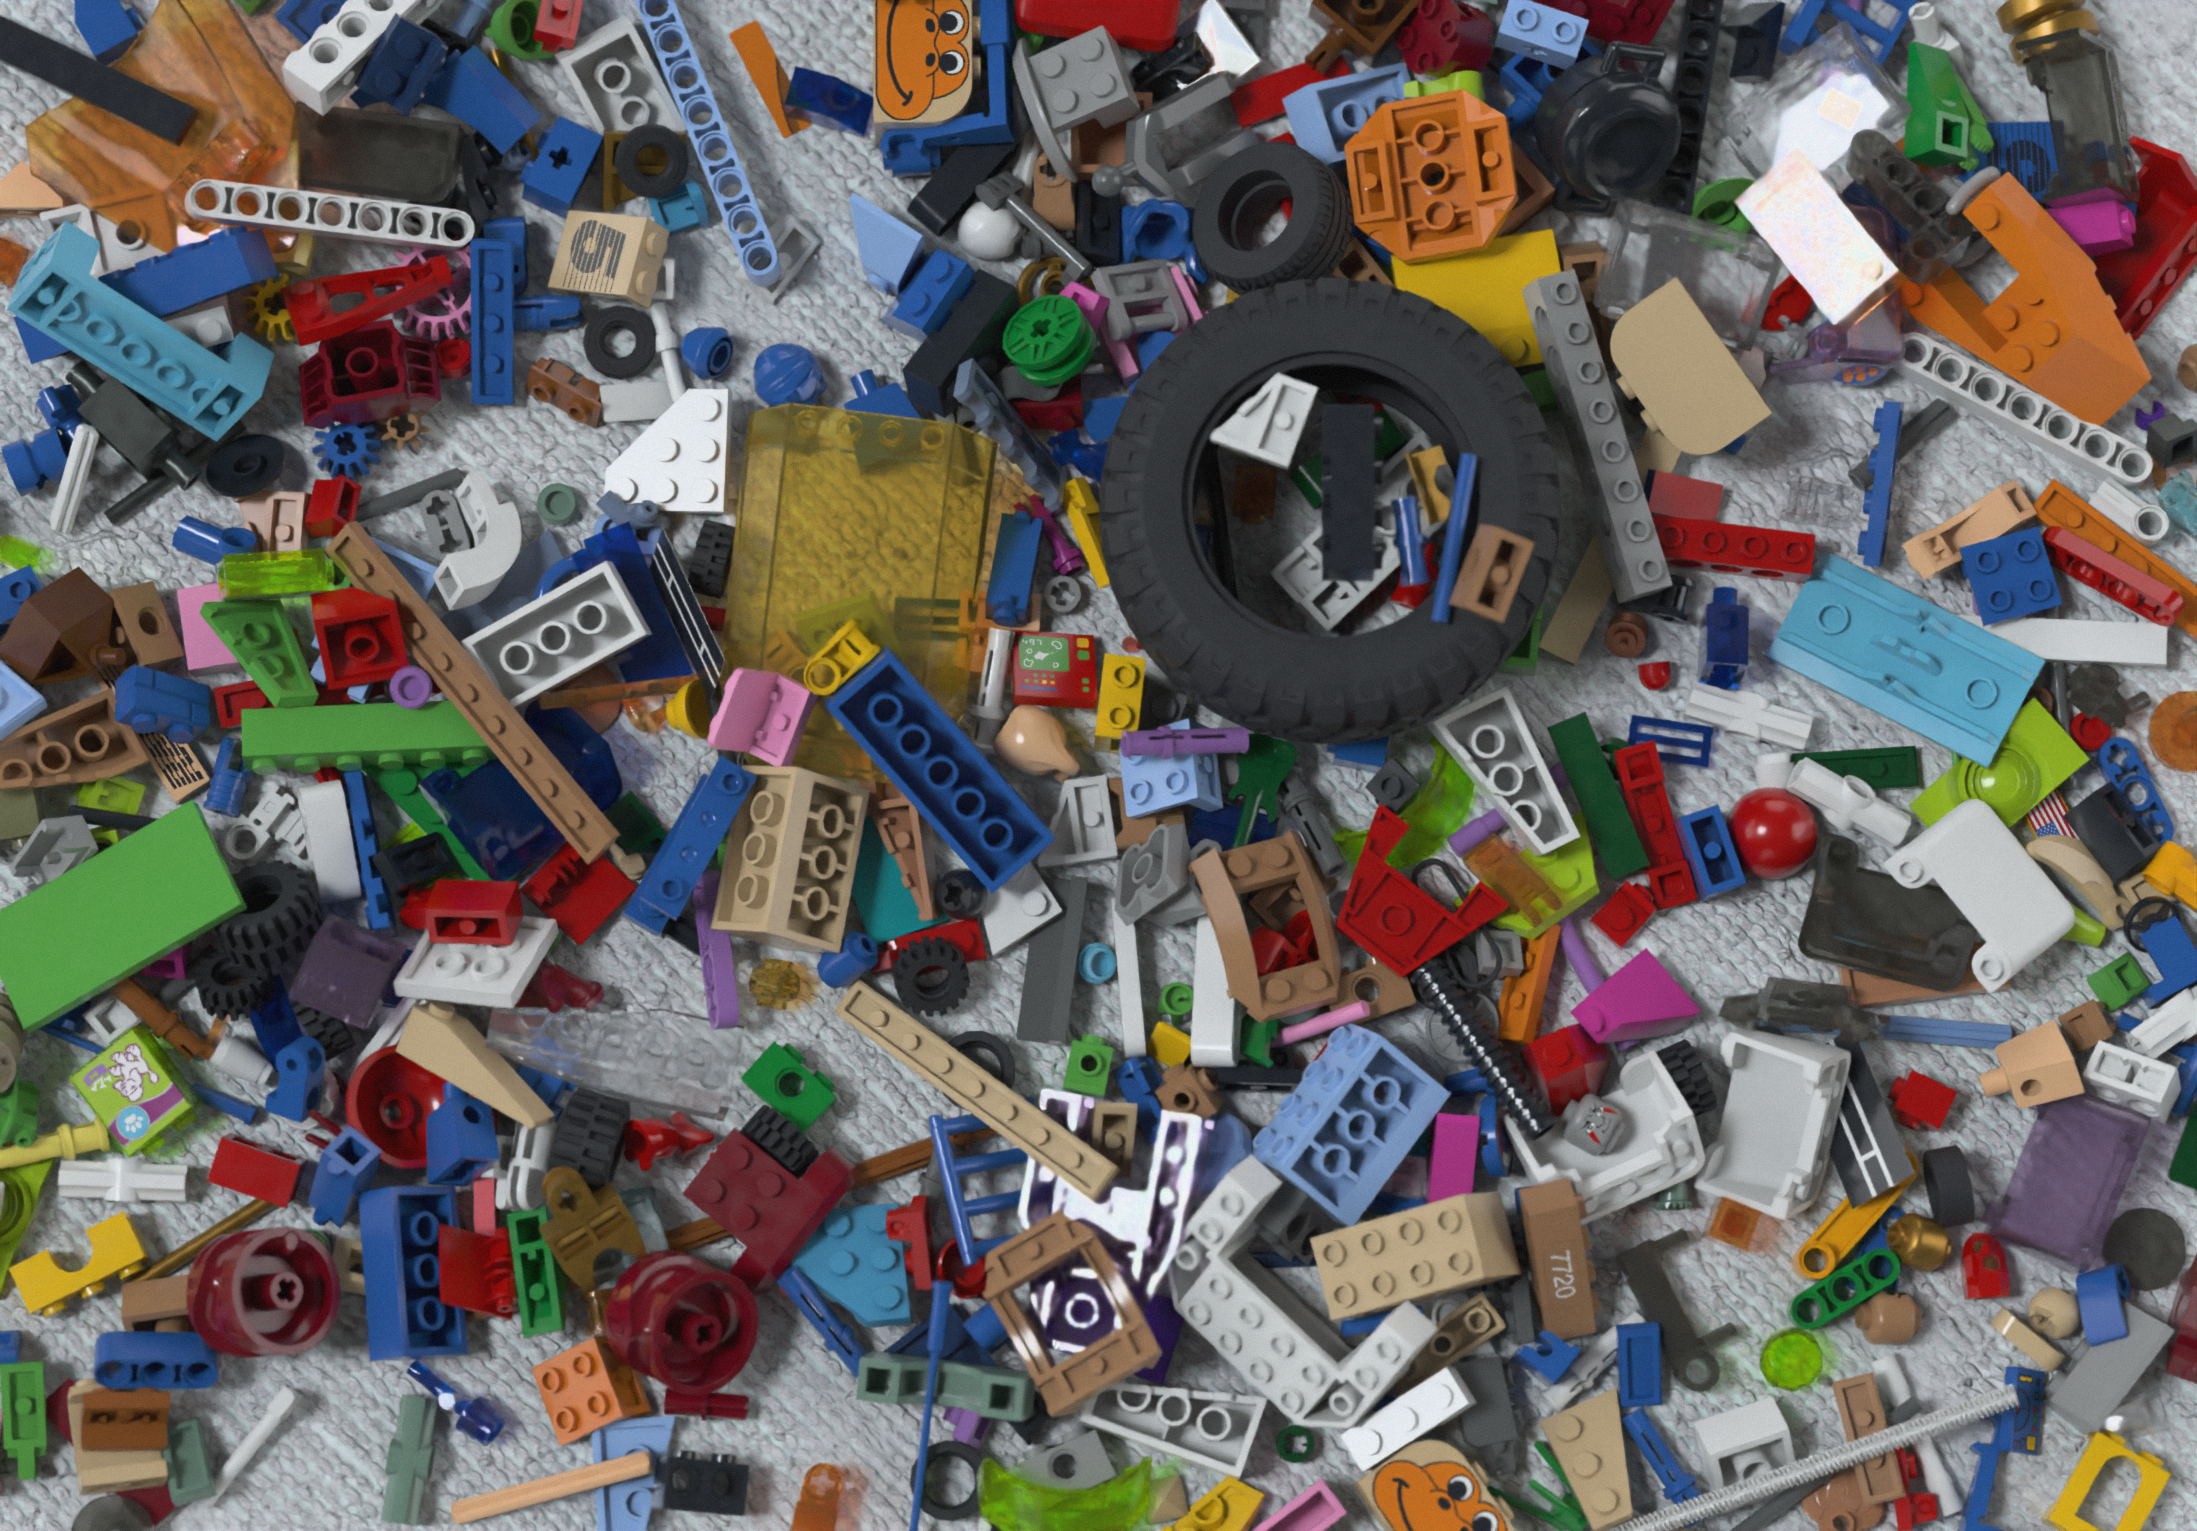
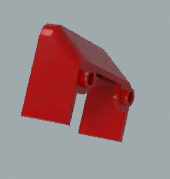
(1131, 23)
(2164, 240)

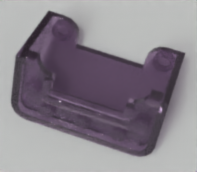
(2068, 1180)

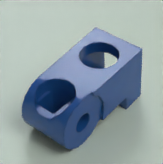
(300, 1080)

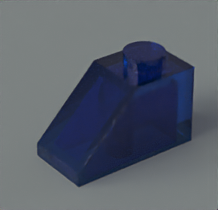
(828, 102)
(277, 1023)

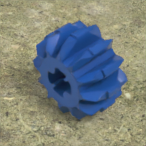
(333, 456)

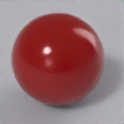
(1772, 832)

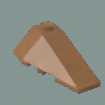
(70, 747)

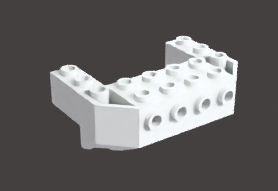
(1267, 1328)

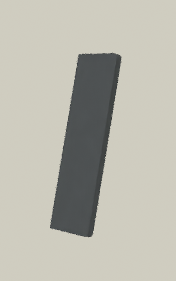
(1053, 966)

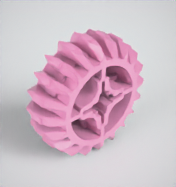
(457, 316)

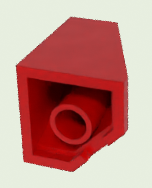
(1566, 1066)

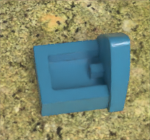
(680, 209)

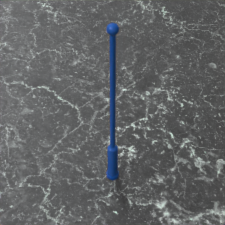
(210, 1097)
(935, 1345)

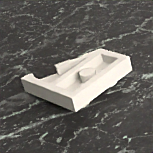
(1270, 421)
(1081, 825)

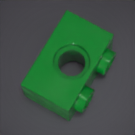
(766, 1077)

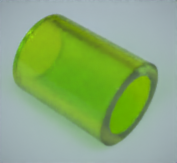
(17, 552)

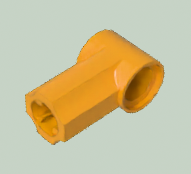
(2174, 873)

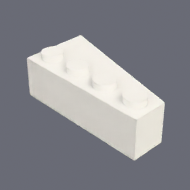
(1506, 766)
(1183, 1423)

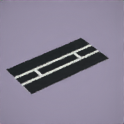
(686, 615)
(1865, 1139)

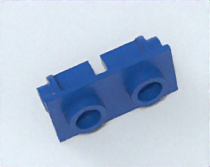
(1138, 1082)

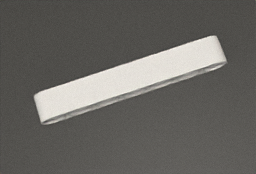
(309, 217)
(2041, 411)

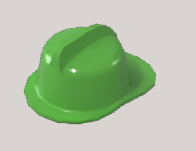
(514, 29)
(1716, 203)

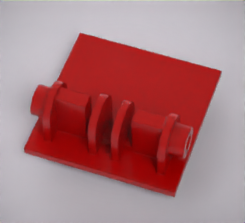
(577, 892)
(477, 1271)

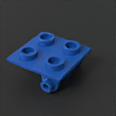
(2010, 576)

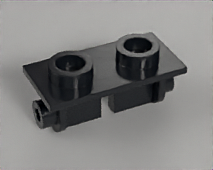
(1178, 60)

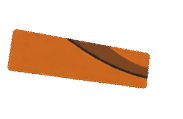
(766, 74)

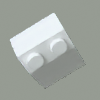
(618, 80)

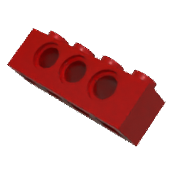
(1735, 549)

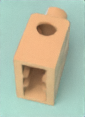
(2034, 1068)

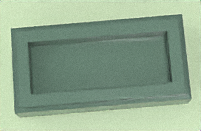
(188, 1463)

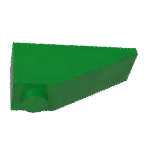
(538, 1275)

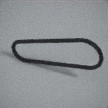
(1433, 861)

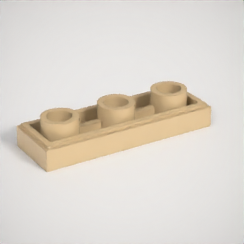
(1464, 1329)

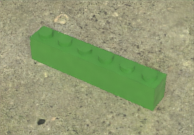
(359, 737)

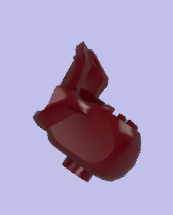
(555, 986)

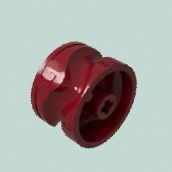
(263, 1292)
(682, 1322)

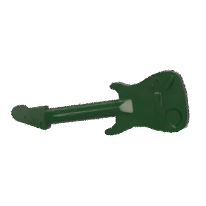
(1259, 777)

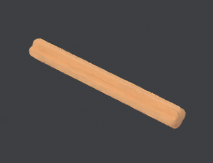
(552, 1487)

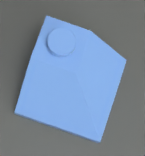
(885, 246)

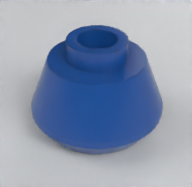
(707, 351)

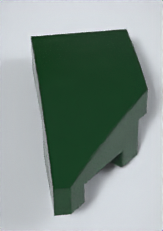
(635, 825)

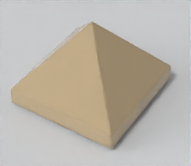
(1166, 1500)

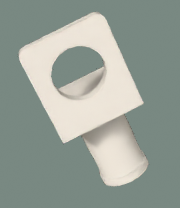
(1931, 33)

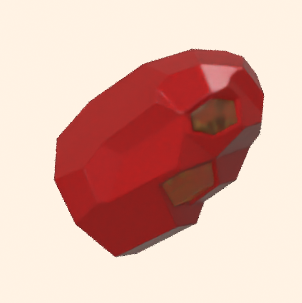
(1984, 1268)

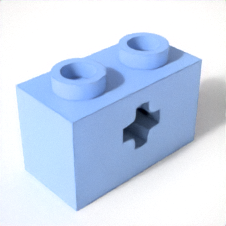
(1541, 33)

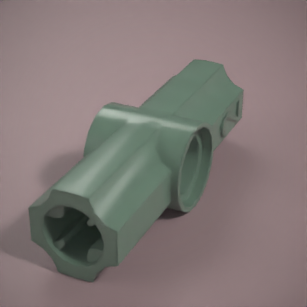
(410, 1460)

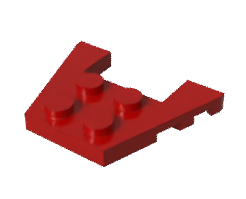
(1394, 916)

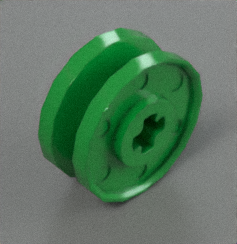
(1049, 340)

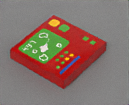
(1054, 669)

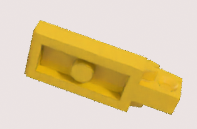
(1084, 516)

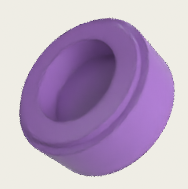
(411, 687)

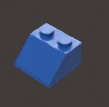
(928, 295)

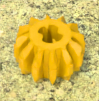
(263, 315)

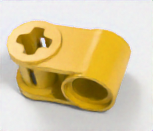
(841, 657)

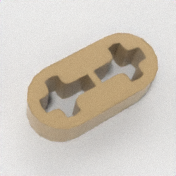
(2027, 1339)

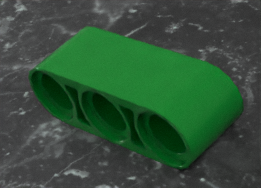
(1863, 1283)

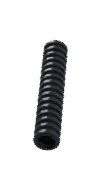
(1483, 1049)

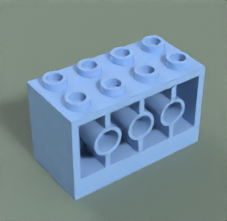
(1349, 1122)

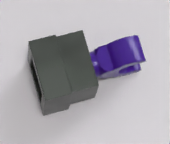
(2167, 436)

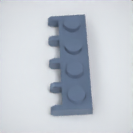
(1015, 437)

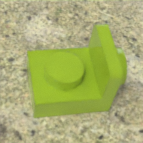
(112, 795)

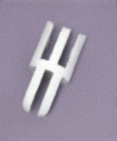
(529, 1165)

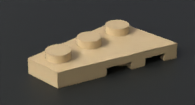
(1593, 1459)

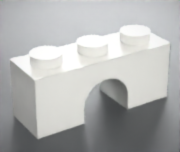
(1408, 1418)

